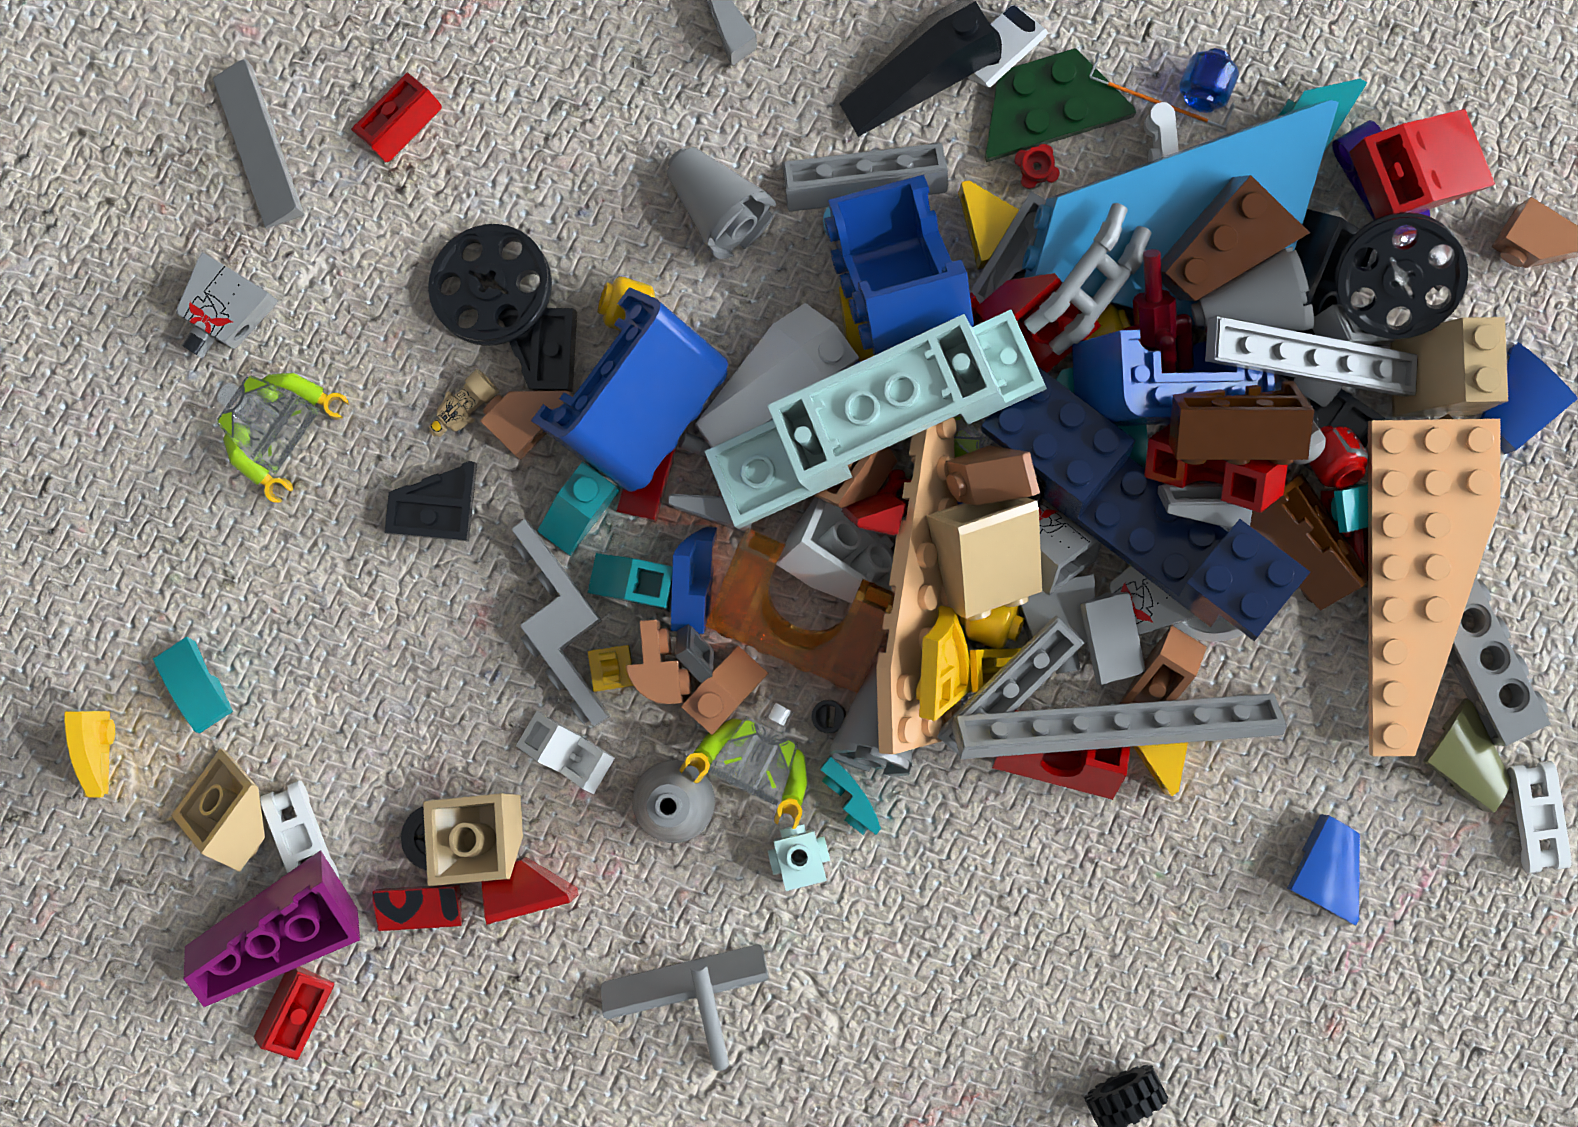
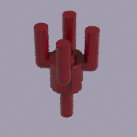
(1158, 321)

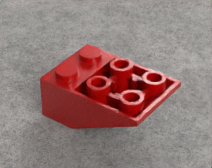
(1421, 164)

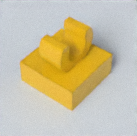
(609, 668)

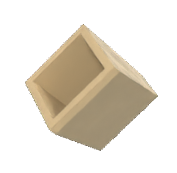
(1457, 369)
(988, 554)

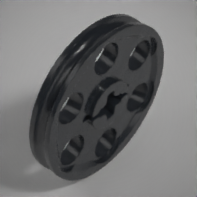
(1409, 257)
(490, 301)

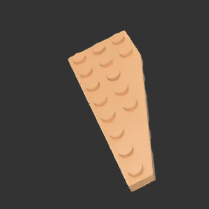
(1427, 531)
(917, 596)

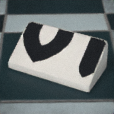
(1015, 36)

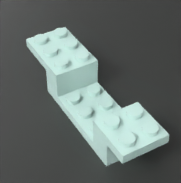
(871, 408)

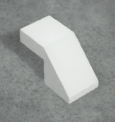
(565, 752)

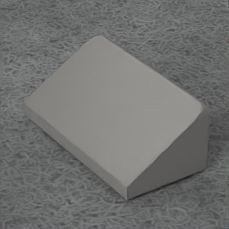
(1112, 637)

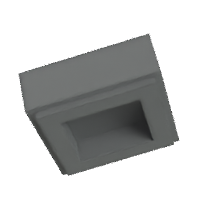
(694, 653)

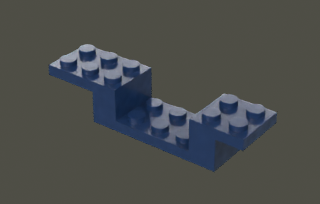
(1112, 500)

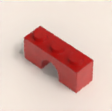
(1245, 485)
(1088, 771)

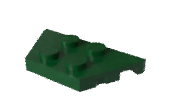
(1050, 103)

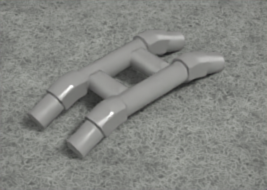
(1070, 289)

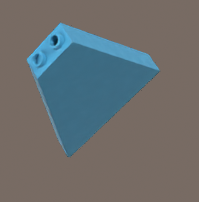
(1176, 190)

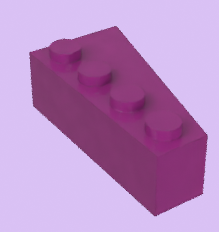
(273, 933)

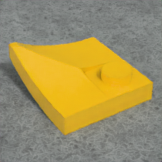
(943, 666)
(88, 746)

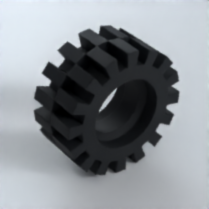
(1126, 1097)

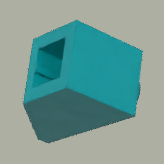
(631, 580)

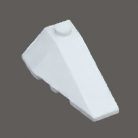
(787, 358)
(834, 553)

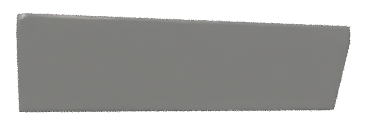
(258, 144)
(816, 180)
(1020, 675)
(675, 982)

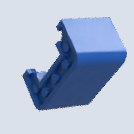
(895, 263)
(1128, 382)
(637, 394)

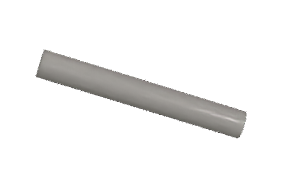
(709, 1015)

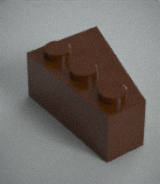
(1228, 238)
(1241, 427)
(1311, 537)

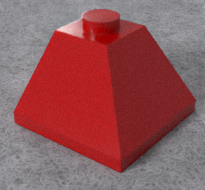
(1024, 298)
(526, 892)

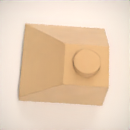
(223, 813)
(472, 838)

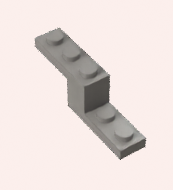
(559, 625)

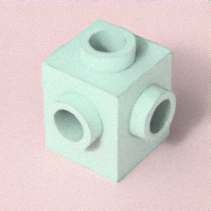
(802, 873)

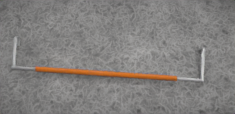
(1157, 101)

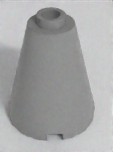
(719, 201)
(1263, 295)
(857, 737)
(693, 801)

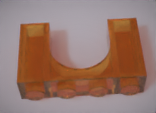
(748, 615)

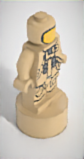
(457, 409)

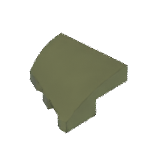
(1470, 759)

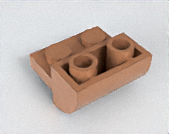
(655, 678)

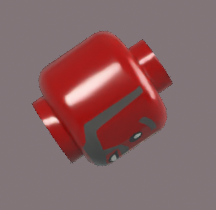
(1342, 459)

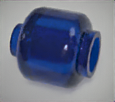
(1209, 80)

